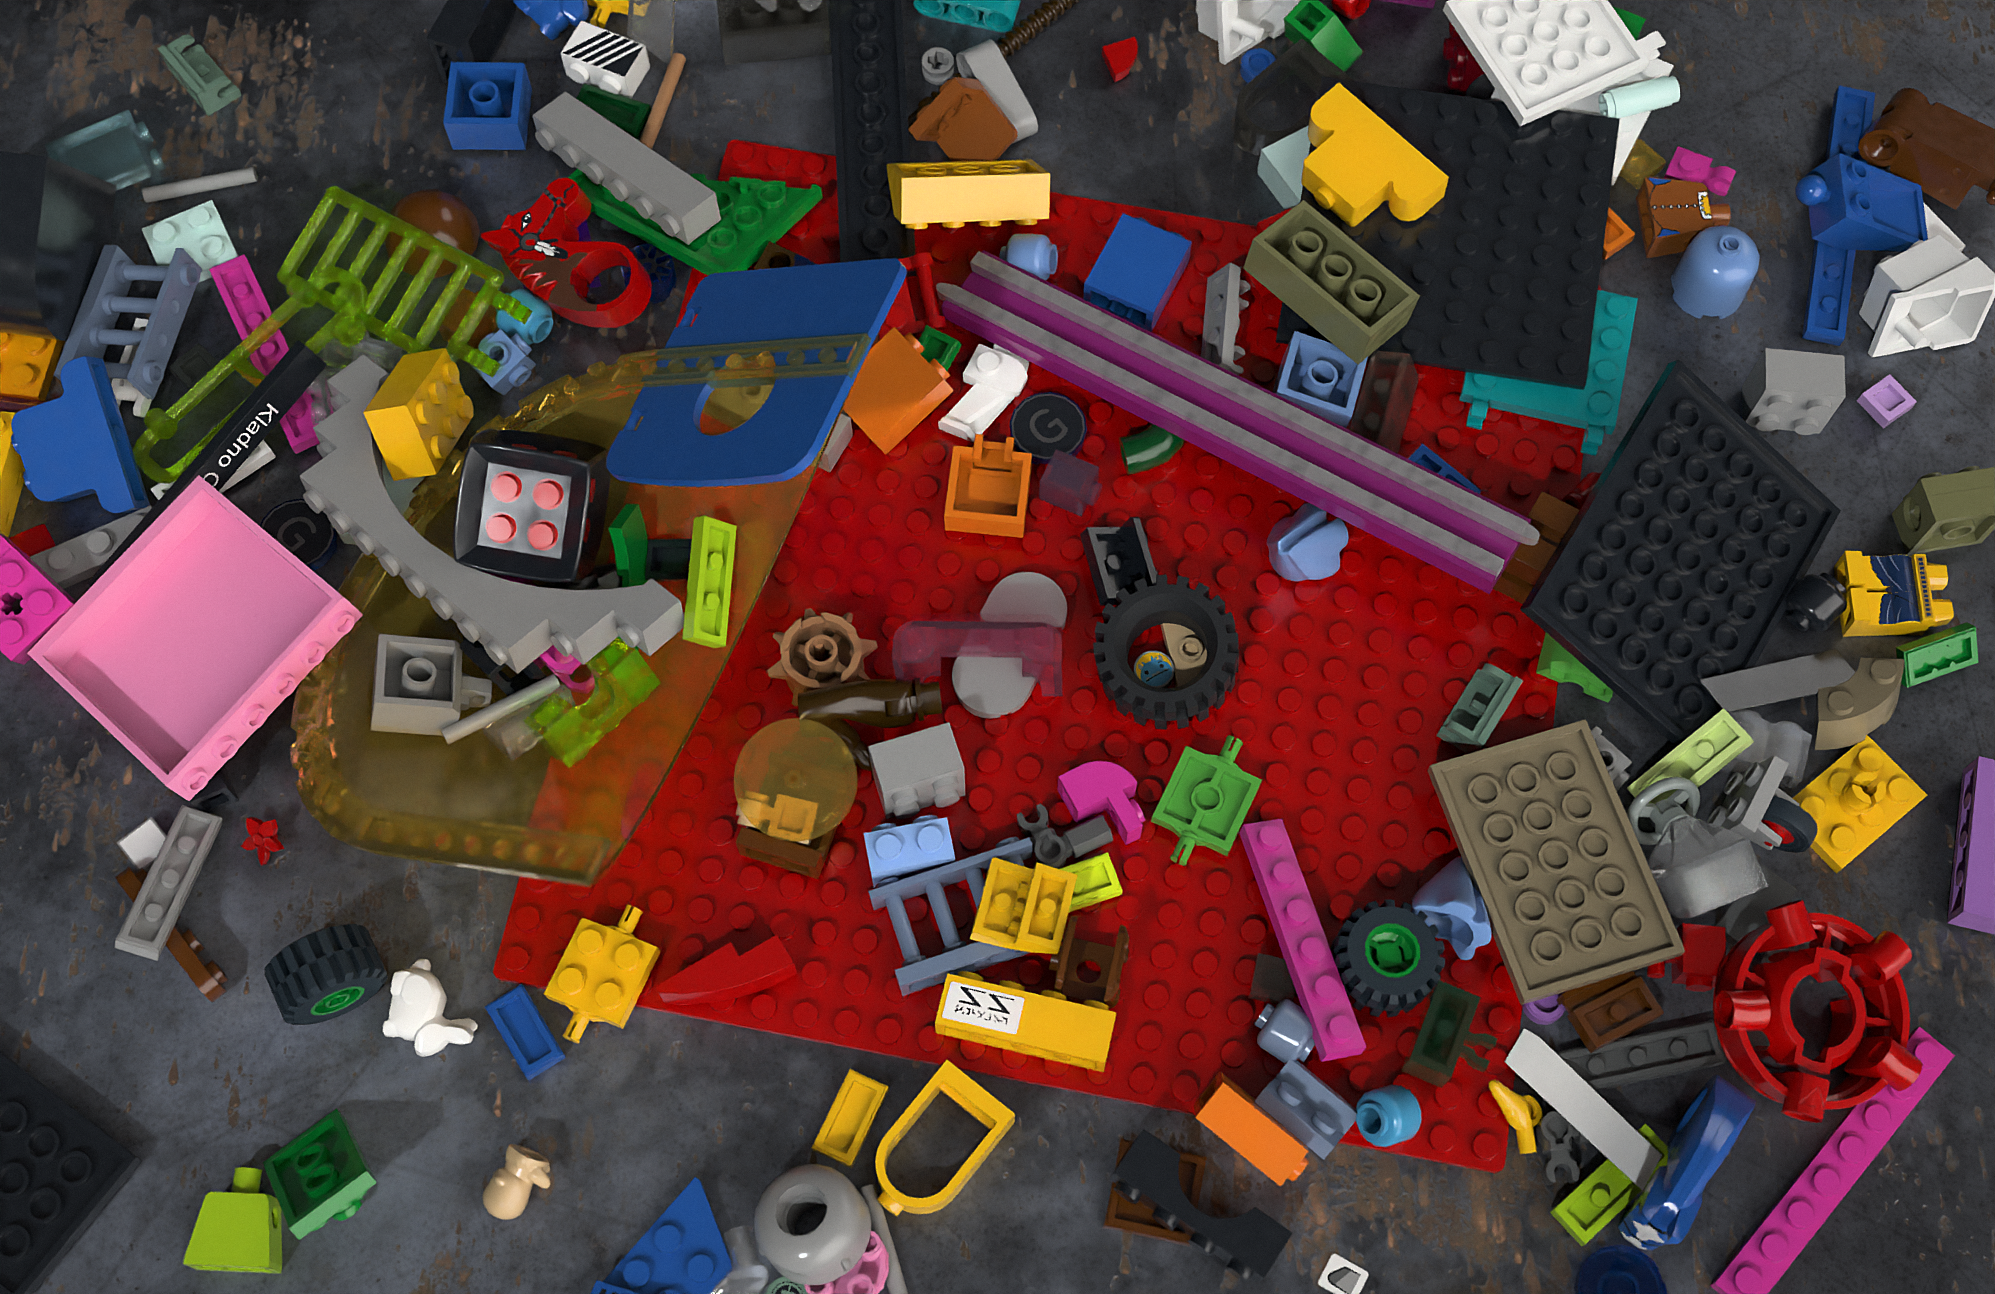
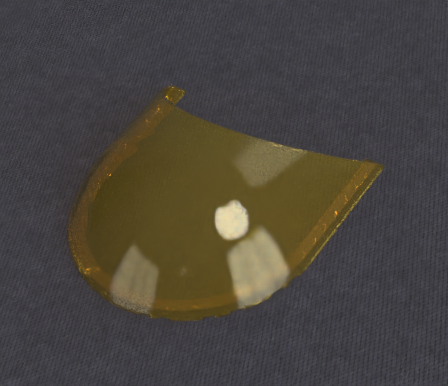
(534, 813)

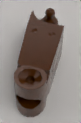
(1932, 147)

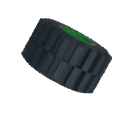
(1388, 957)
(325, 974)

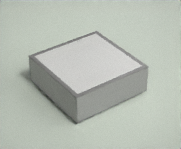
(143, 844)

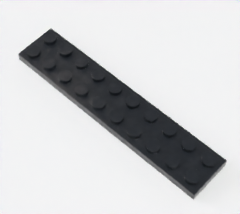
(869, 126)

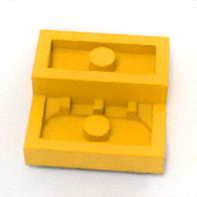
(1023, 907)

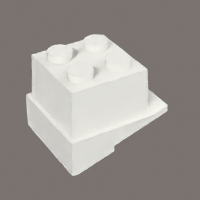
(1241, 23)
(1927, 298)

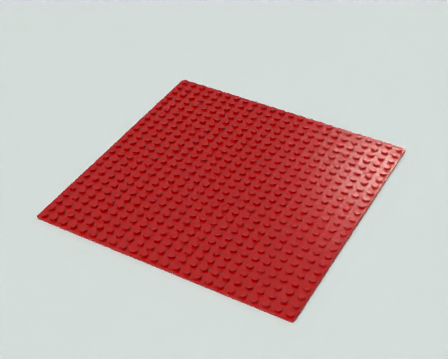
(1329, 697)

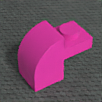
(1102, 788)

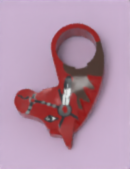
(552, 263)

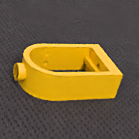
(971, 1098)

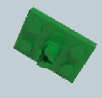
(320, 1175)

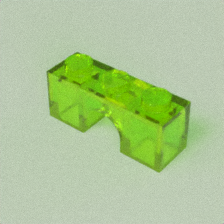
(620, 685)

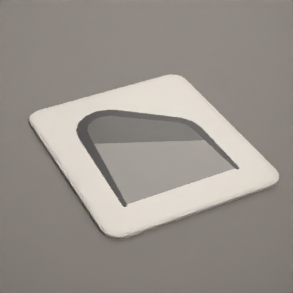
(1342, 1276)

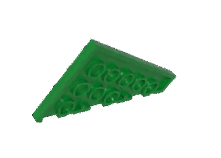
(749, 213)

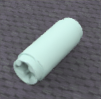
(1639, 97)

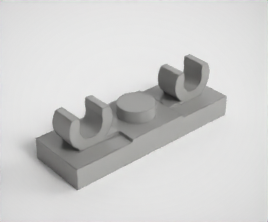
(1222, 318)

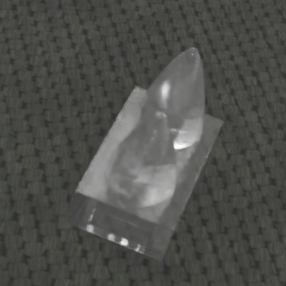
(379, 351)

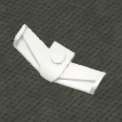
(996, 381)

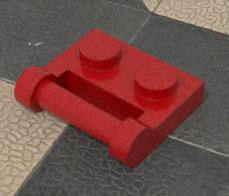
(901, 311)

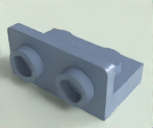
(1307, 1108)

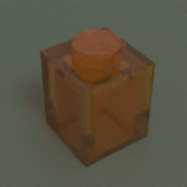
(457, 313)

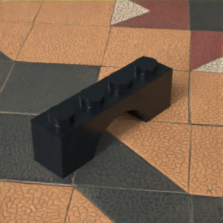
(1245, 1242)

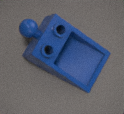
(1862, 206)

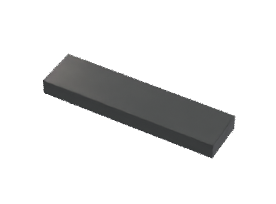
(1648, 1056)

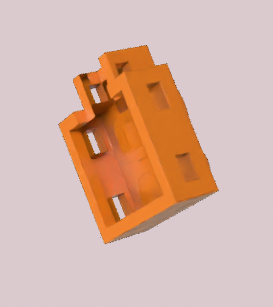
(988, 489)

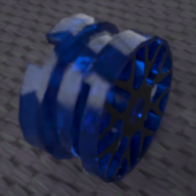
(659, 269)

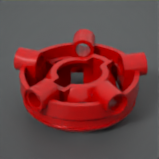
(1762, 1003)

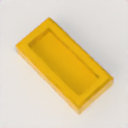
(850, 1118)

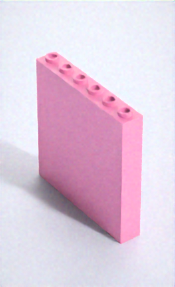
(194, 637)

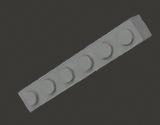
(626, 168)

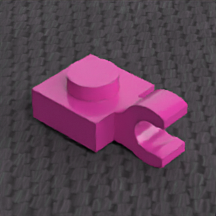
(1696, 168)

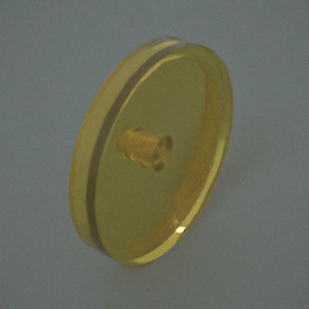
(795, 780)

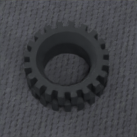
(1153, 607)

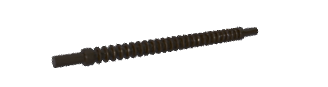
(1020, 35)

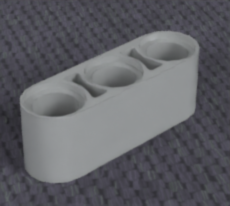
(990, 68)

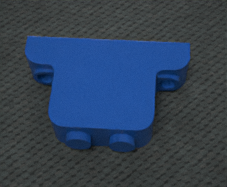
(79, 443)

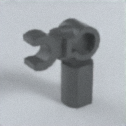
(1077, 841)
(1555, 1138)

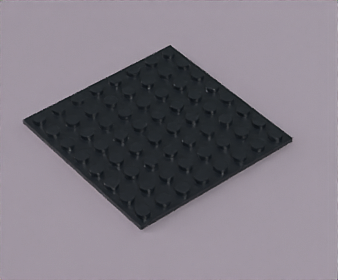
(1510, 247)

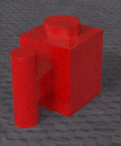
(1701, 960)

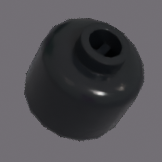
(1816, 602)

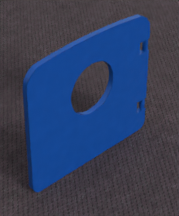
(797, 413)

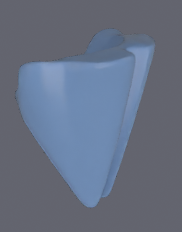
(1307, 545)
(1455, 909)

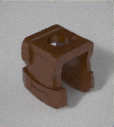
(1108, 959)

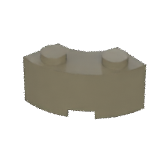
(1858, 705)

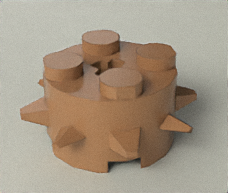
(815, 640)

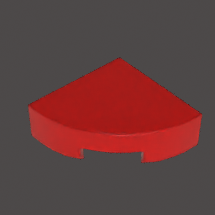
(1120, 57)

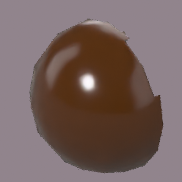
(439, 216)

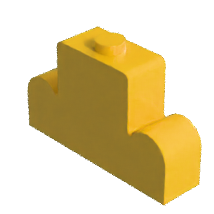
(1365, 163)

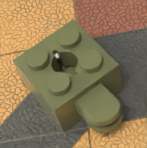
(1947, 510)

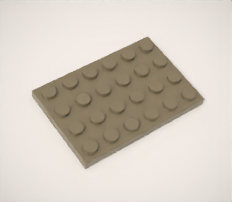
(1555, 861)

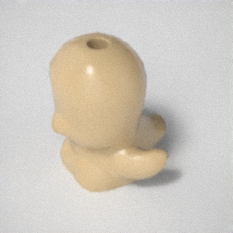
(511, 1185)

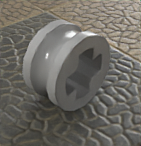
(934, 56)

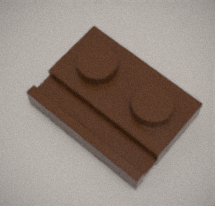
(1610, 1009)

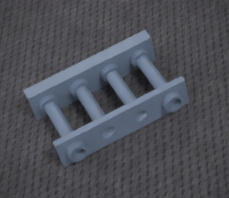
(107, 299)
(957, 956)

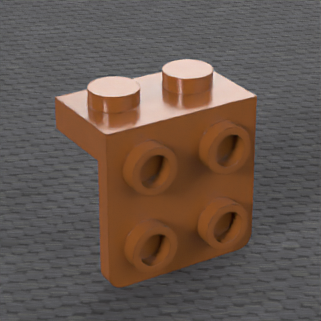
(965, 122)

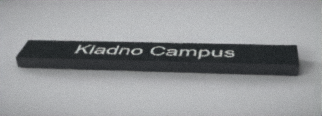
(238, 435)

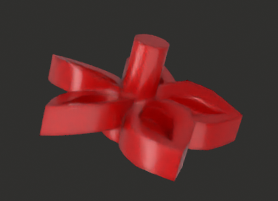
(262, 837)

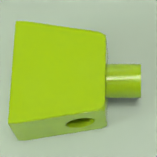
(238, 1229)

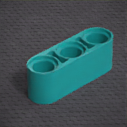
(984, 14)

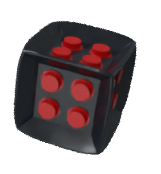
(531, 505)

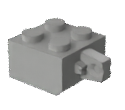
(422, 685)

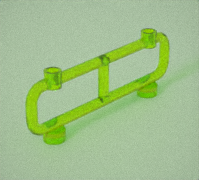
(343, 327)

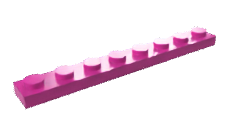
(1828, 1177)

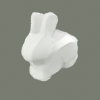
(418, 1012)

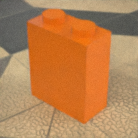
(895, 389)
(1250, 1130)

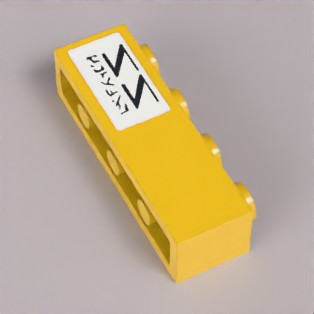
(1025, 1021)

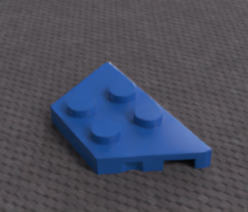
(678, 1252)

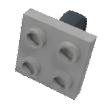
(1764, 811)

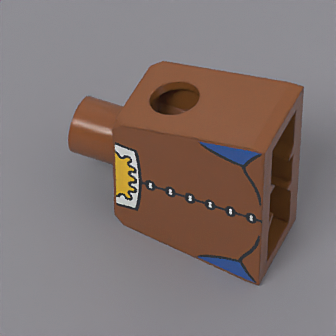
(1675, 213)

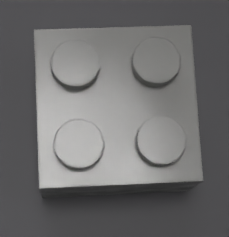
(1793, 391)
(918, 771)

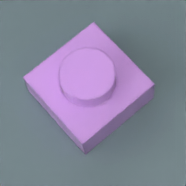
(1886, 401)

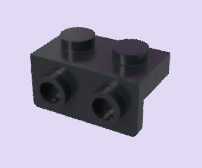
(1118, 558)

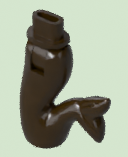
(871, 702)

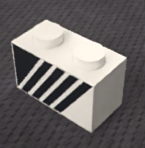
(605, 60)

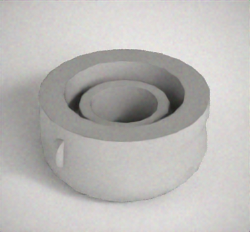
(830, 1248)

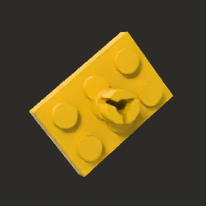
(1857, 802)

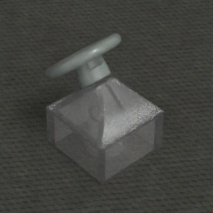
(1694, 860)

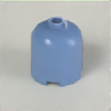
(1715, 272)

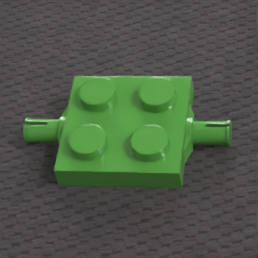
(1206, 800)

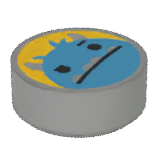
(1154, 669)

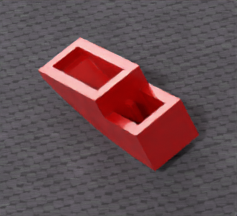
(729, 976)

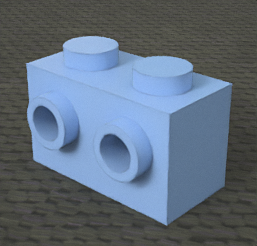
(908, 848)

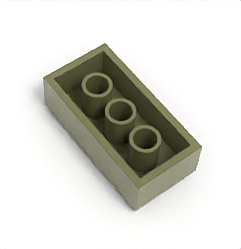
(1330, 281)

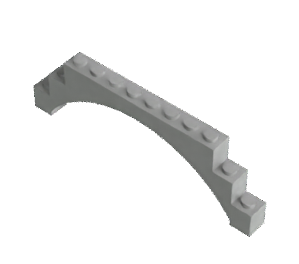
(505, 616)

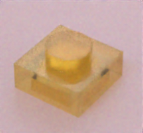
(1641, 163)

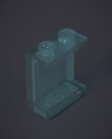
(111, 151)

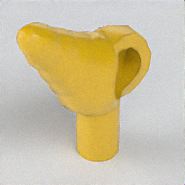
(1520, 1112)

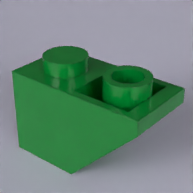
(1323, 31)

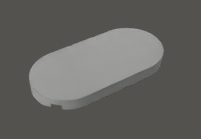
(996, 685)

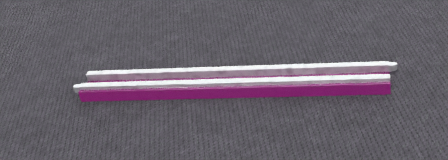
(1239, 421)

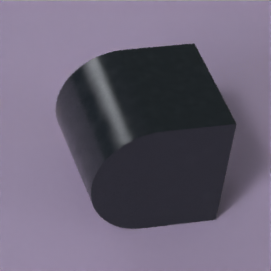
(49, 242)

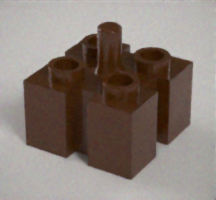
(1552, 521)

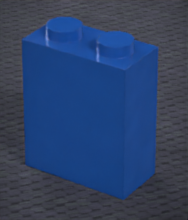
(1137, 271)

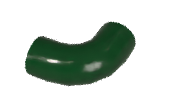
(1148, 449)

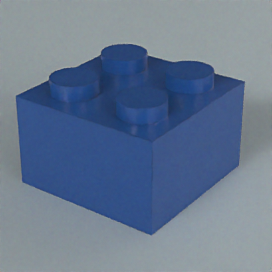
(487, 106)

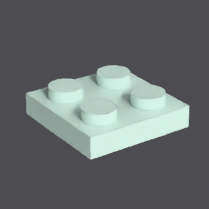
(197, 232)

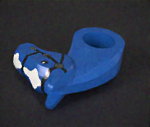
(1694, 1154)

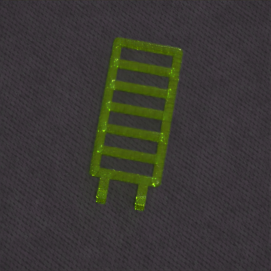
(412, 236)

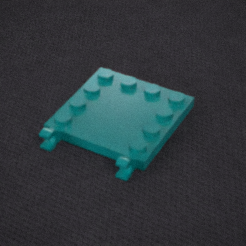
(1590, 408)

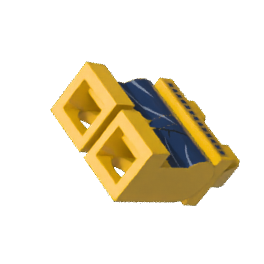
(1891, 594)

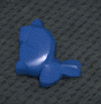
(555, 15)

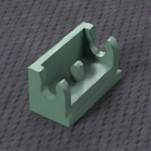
(199, 74)
(1479, 709)

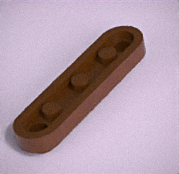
(183, 945)

